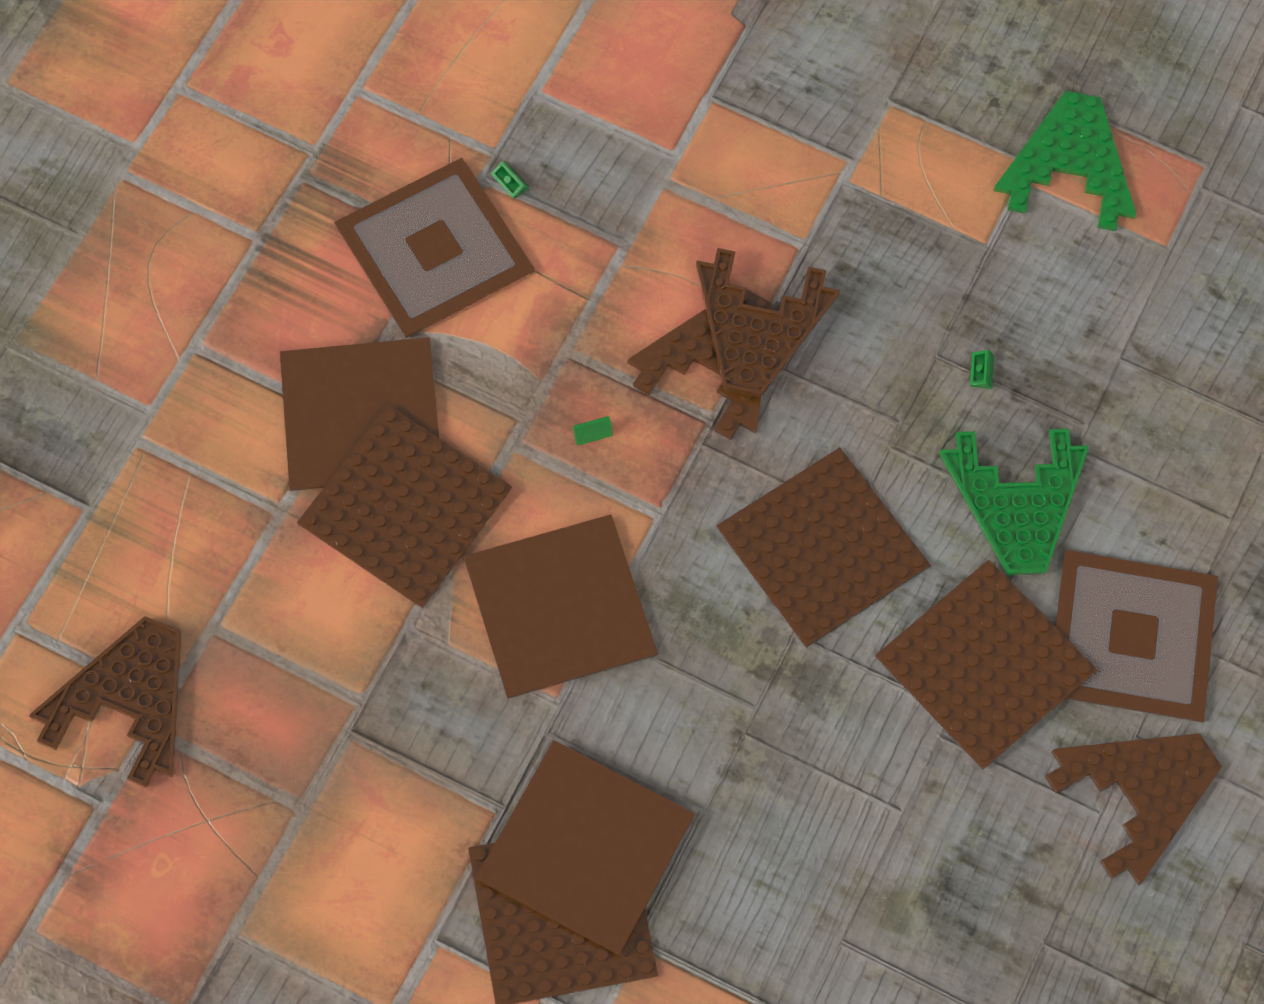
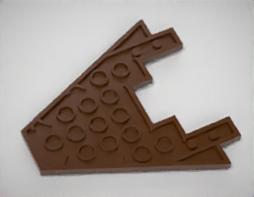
(756, 341)
(692, 343)
(134, 678)
(1159, 779)

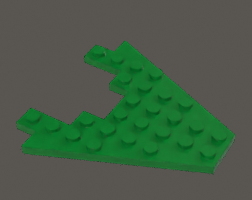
(1073, 142)
(1023, 517)

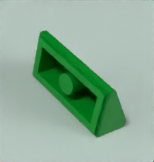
(509, 179)
(982, 369)
(592, 430)

